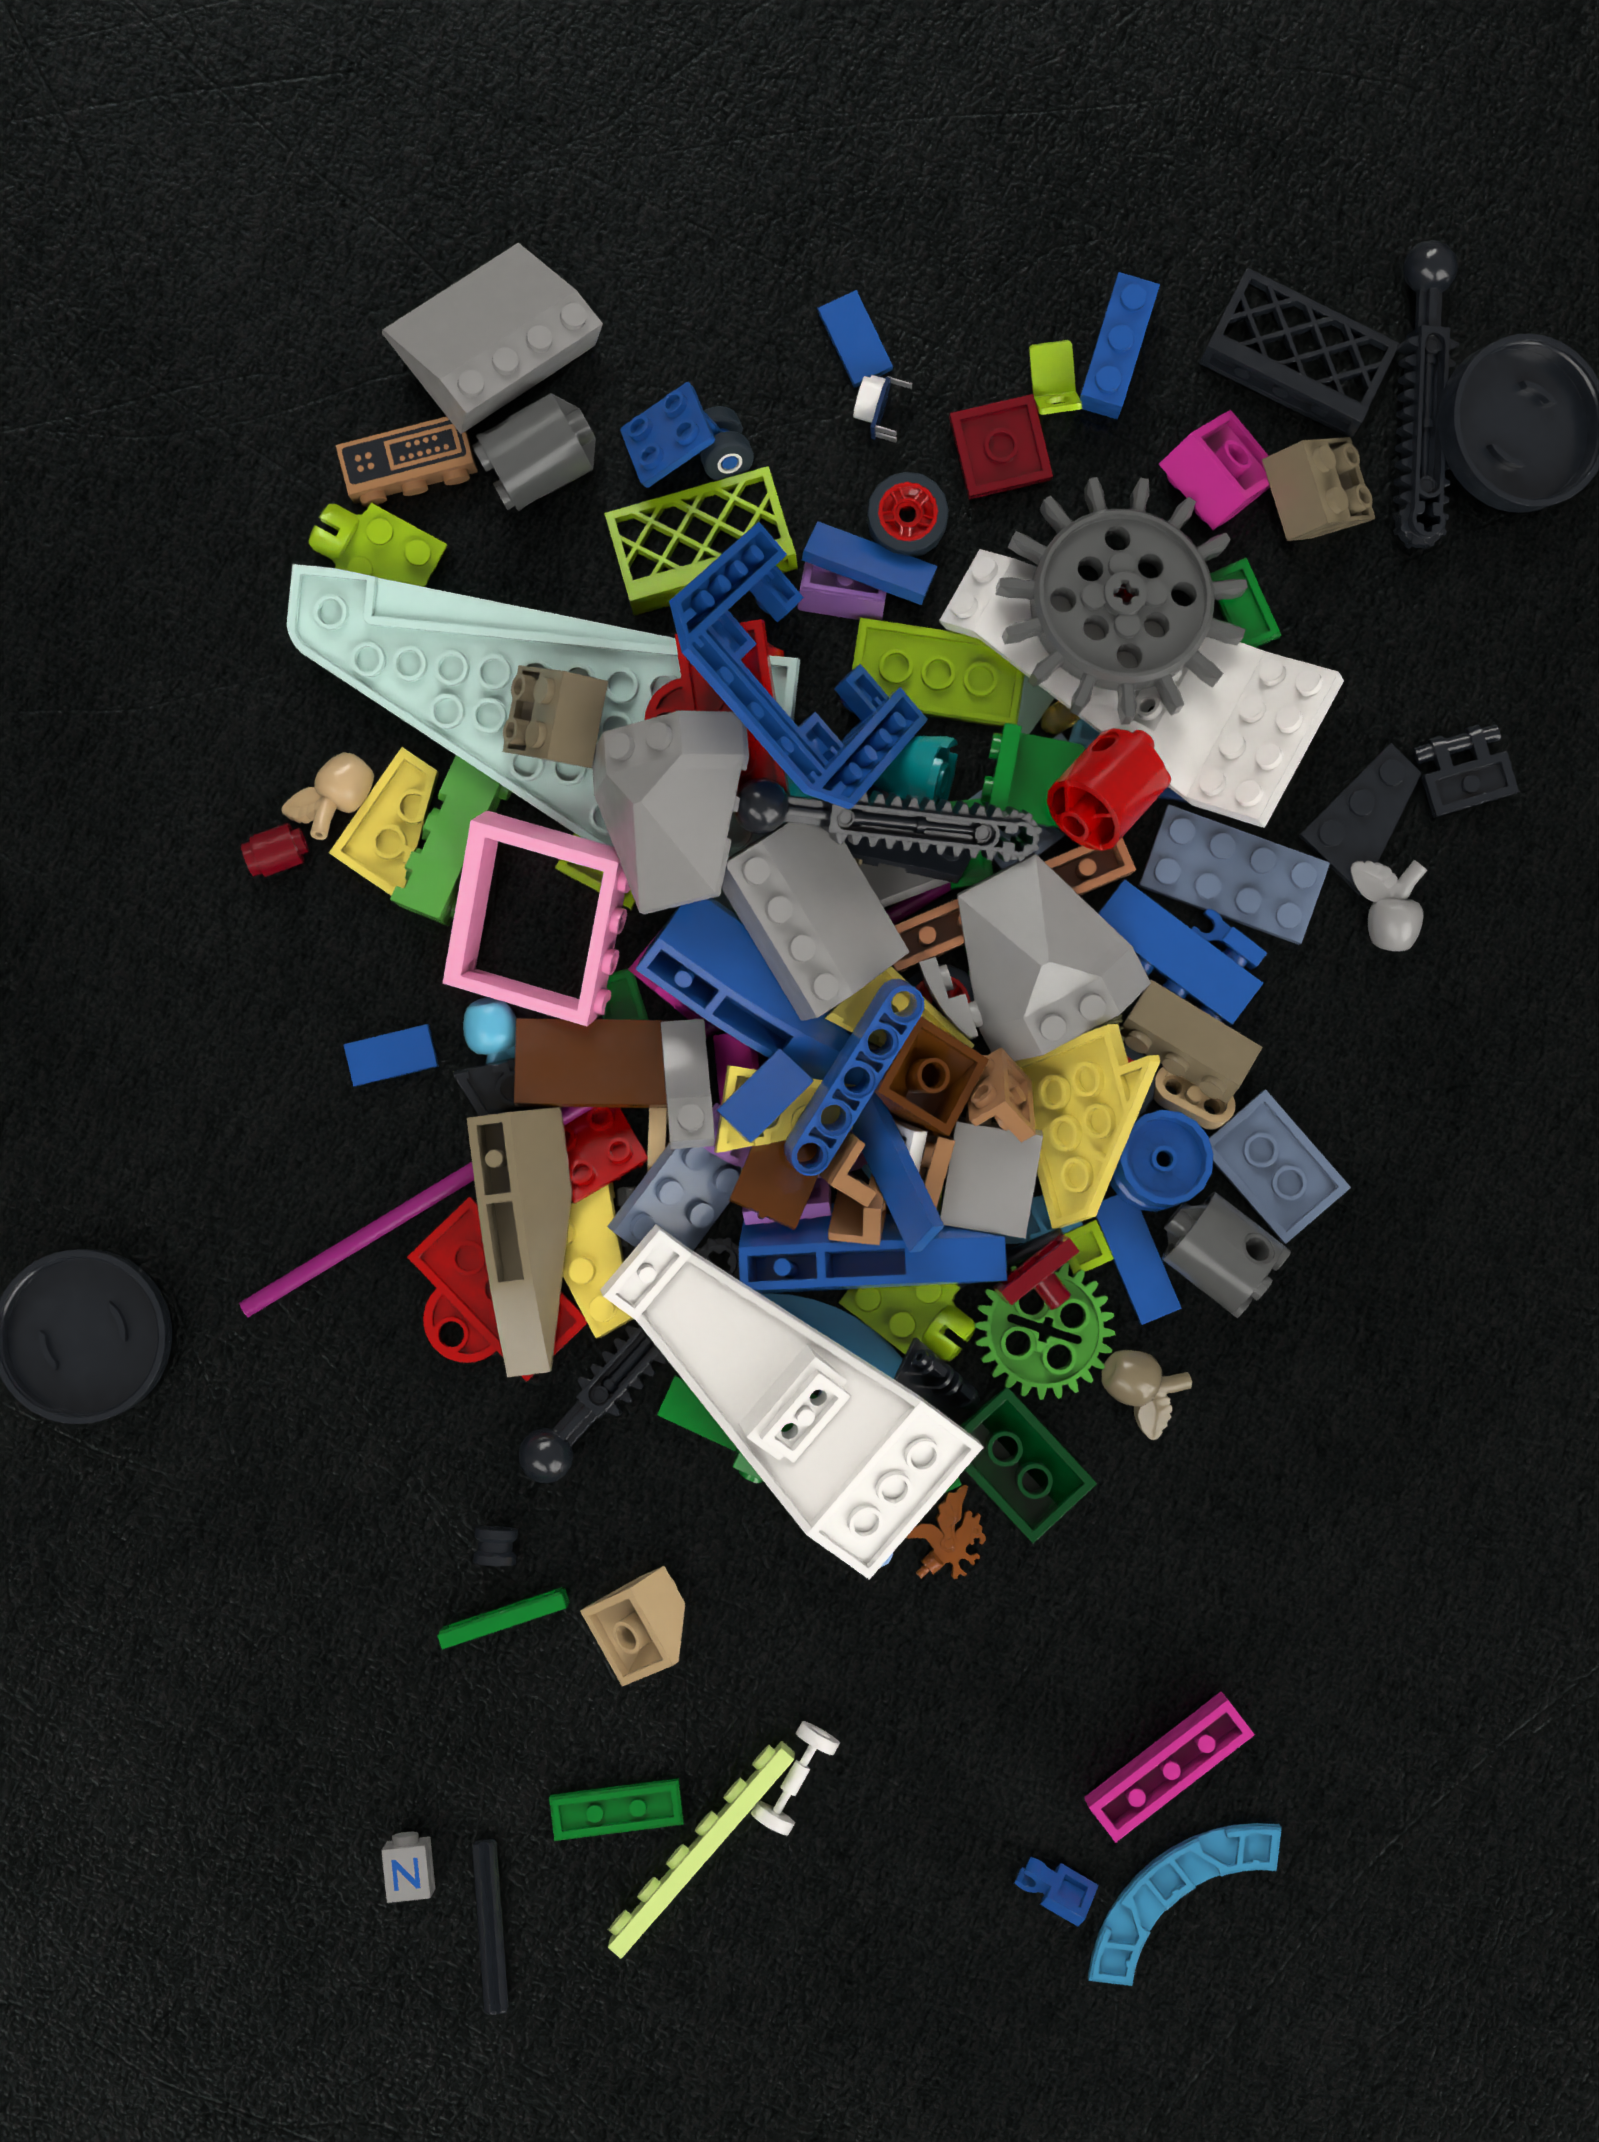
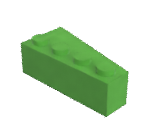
(437, 868)

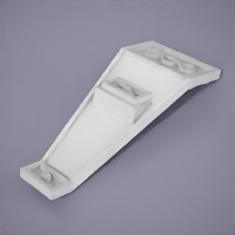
(1228, 743)
(858, 1457)

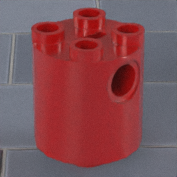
(1108, 788)

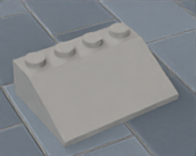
(494, 335)
(811, 916)

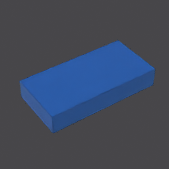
(855, 338)
(391, 1055)

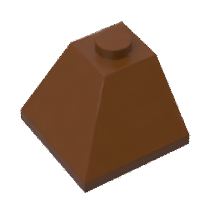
(931, 1079)

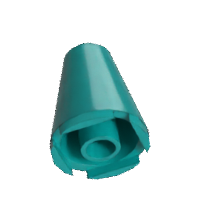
(922, 769)

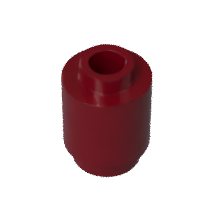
(274, 850)

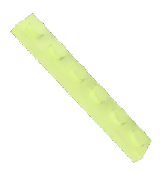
(687, 1861)

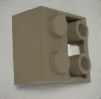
(1318, 487)
(554, 716)

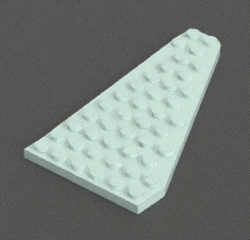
(451, 667)

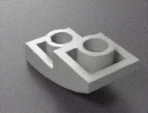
(957, 1010)

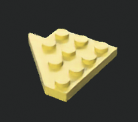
(1086, 1109)

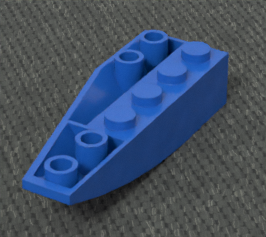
(720, 974)
(805, 1259)

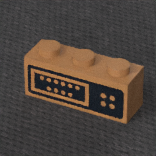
(406, 461)

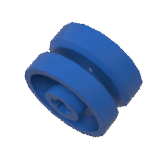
(1183, 1166)

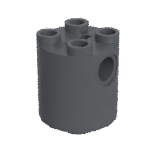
(537, 450)
(1222, 1252)

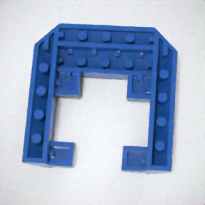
(807, 753)

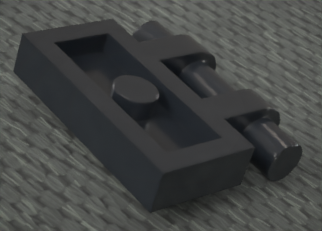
(1469, 783)

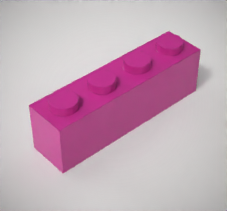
(1168, 1766)

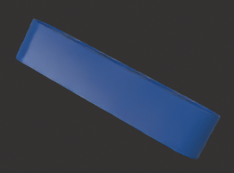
(853, 1099)

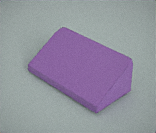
(838, 595)

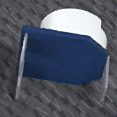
(872, 402)

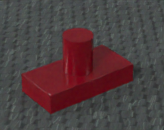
(1040, 1274)

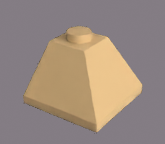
(639, 1625)

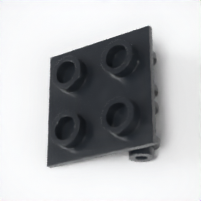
(935, 1381)

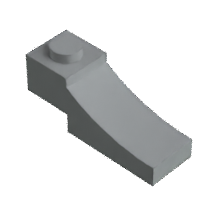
(687, 1084)

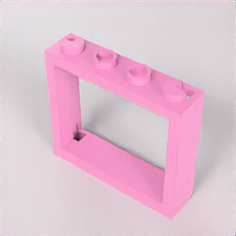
(471, 909)

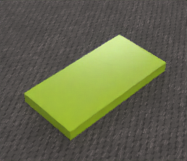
(941, 672)

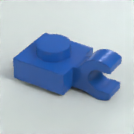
(1233, 942)
(1063, 1889)

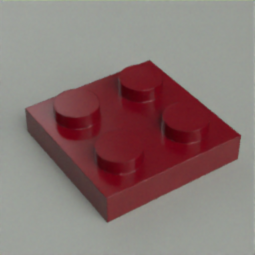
(1001, 446)

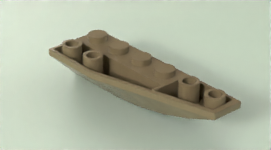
(524, 1227)

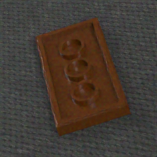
(589, 1065)

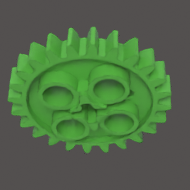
(1032, 1365)

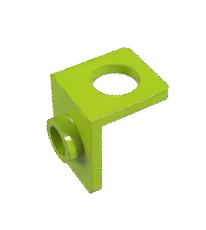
(1053, 377)

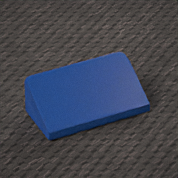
(764, 1095)

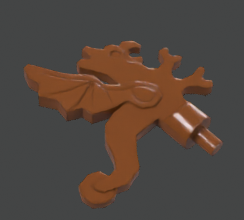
(949, 1543)

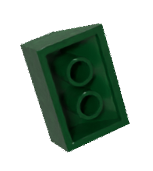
(1023, 1465)

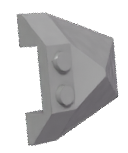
(671, 801)
(1042, 960)

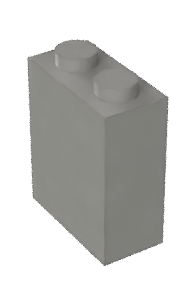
(990, 1179)

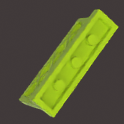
(660, 587)

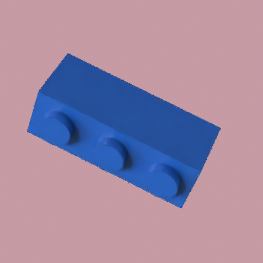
(1118, 345)

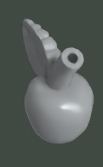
(1392, 918)

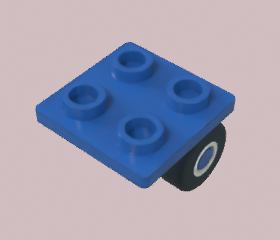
(679, 430)

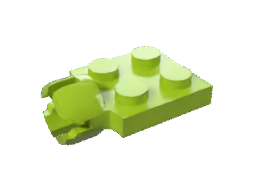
(377, 545)
(912, 1313)

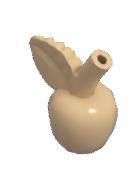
(338, 785)

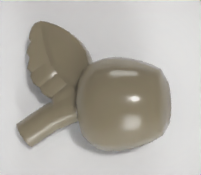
(1138, 1382)

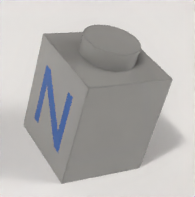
(408, 1867)

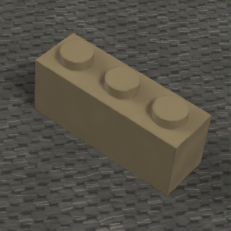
(1189, 1042)

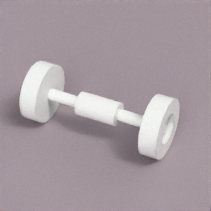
(773, 1816)

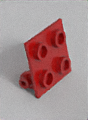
(600, 1150)

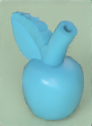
(490, 1029)

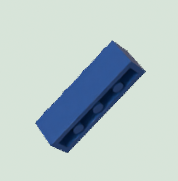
(1180, 955)

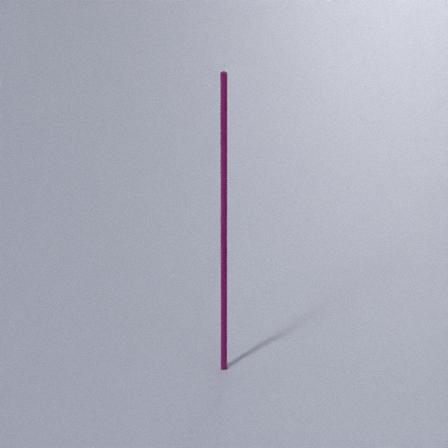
(465, 1175)

